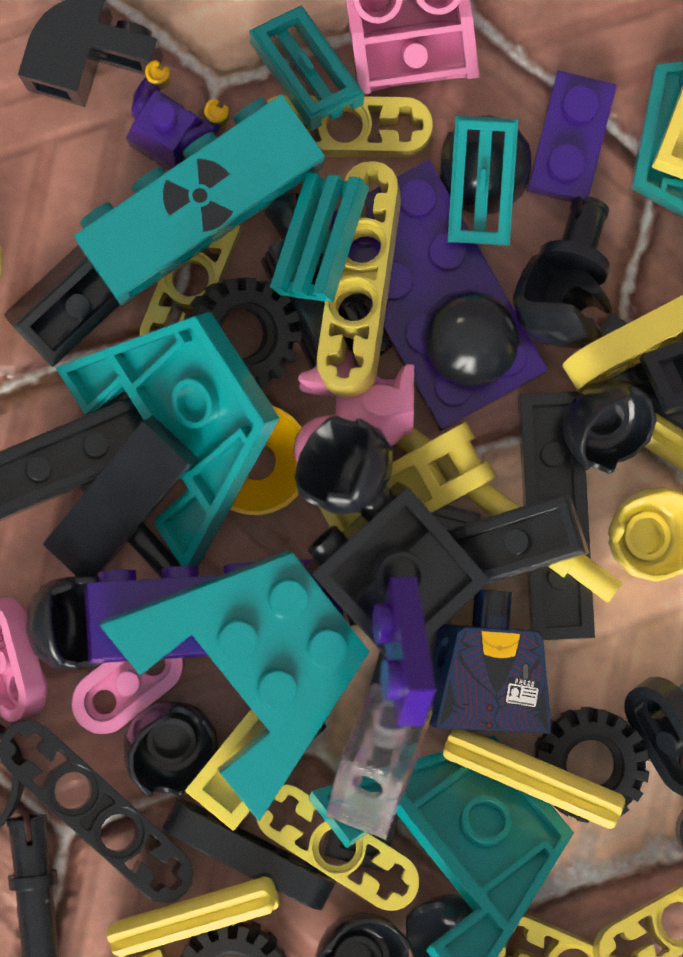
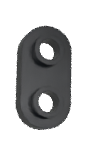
(657, 715)

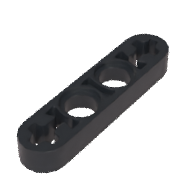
(90, 816)

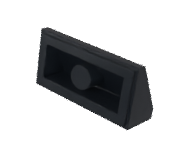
(62, 307)

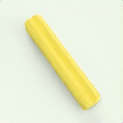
(534, 777)
(193, 916)

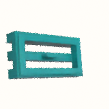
(329, 103)
(486, 126)
(311, 237)

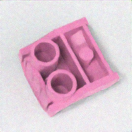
(411, 42)

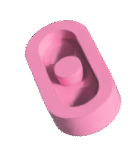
(21, 678)
(131, 691)

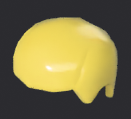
(649, 534)

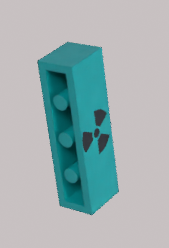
(200, 198)

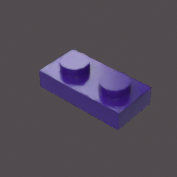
(571, 137)
(408, 668)

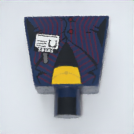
(490, 672)

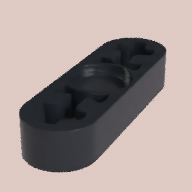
(248, 854)

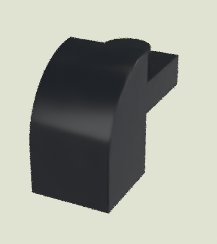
(72, 42)

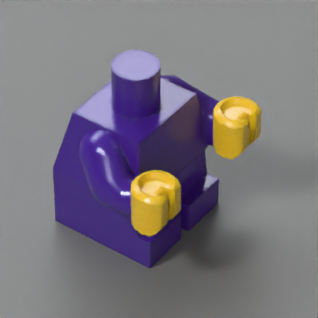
(162, 125)

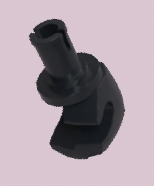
(566, 281)

